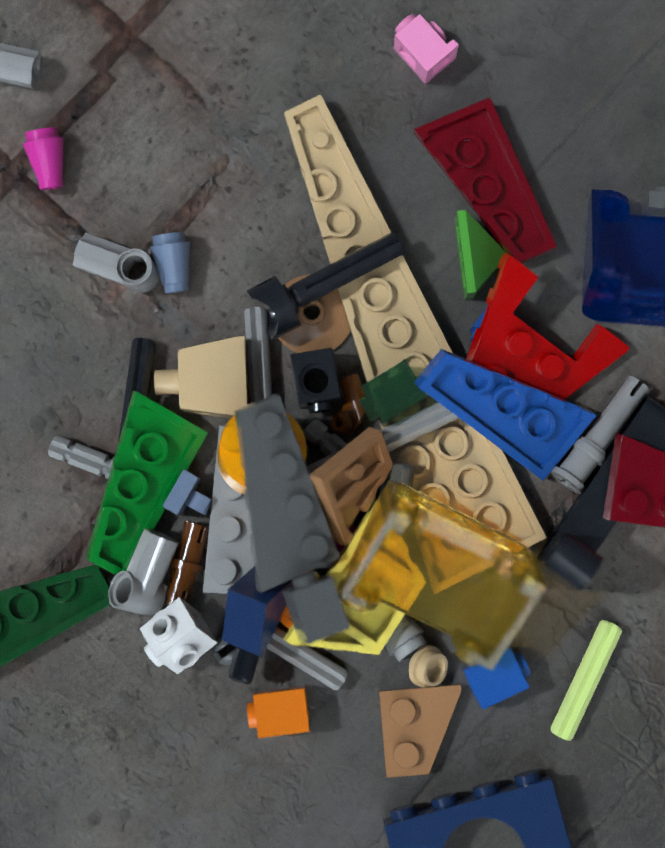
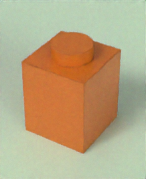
(279, 712)

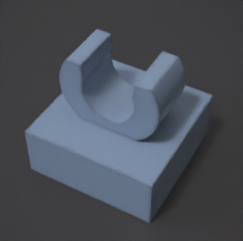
(185, 495)

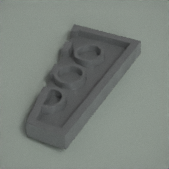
(284, 510)

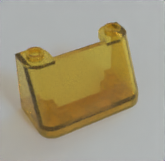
(444, 573)

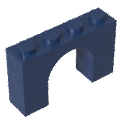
(524, 805)

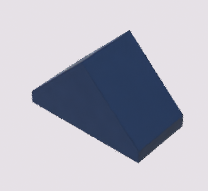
(252, 615)

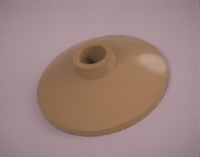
(323, 332)

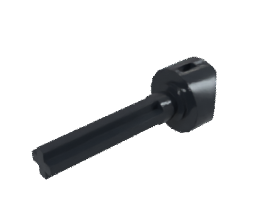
(284, 302)

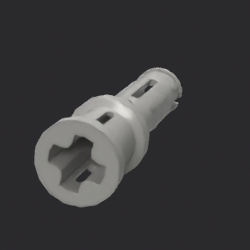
(590, 450)

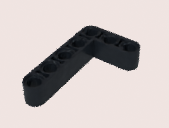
(572, 548)

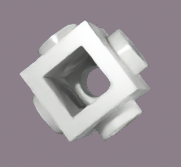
(177, 636)

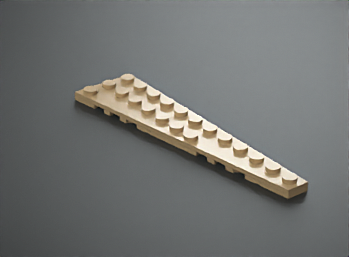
(395, 325)

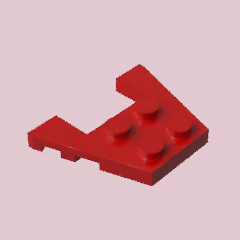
(522, 353)

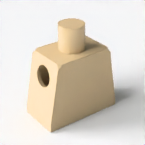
(209, 378)

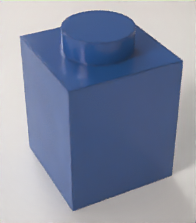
(501, 683)

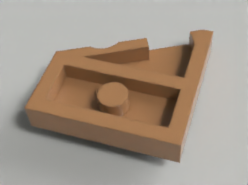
(351, 481)
(415, 726)

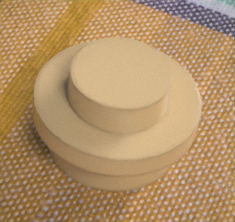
(427, 666)

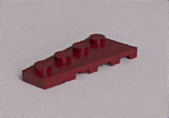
(486, 172)
(636, 484)

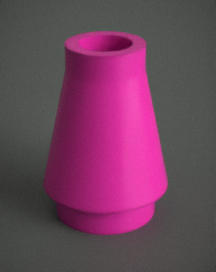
(45, 156)

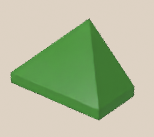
(477, 254)

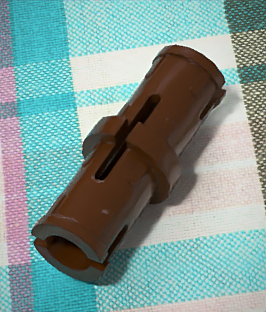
(187, 562)

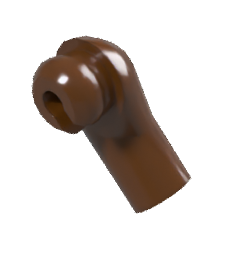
(351, 413)

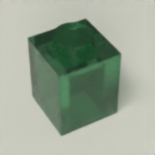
(391, 394)

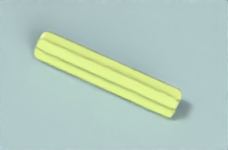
(586, 680)

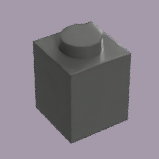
(315, 607)

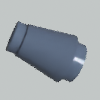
(172, 260)

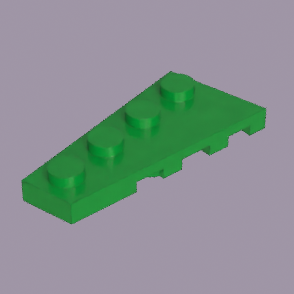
(146, 466)

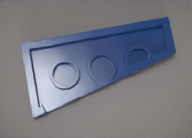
(509, 413)

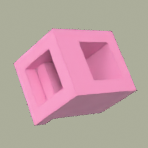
(423, 46)

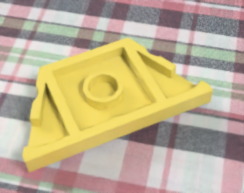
(368, 629)

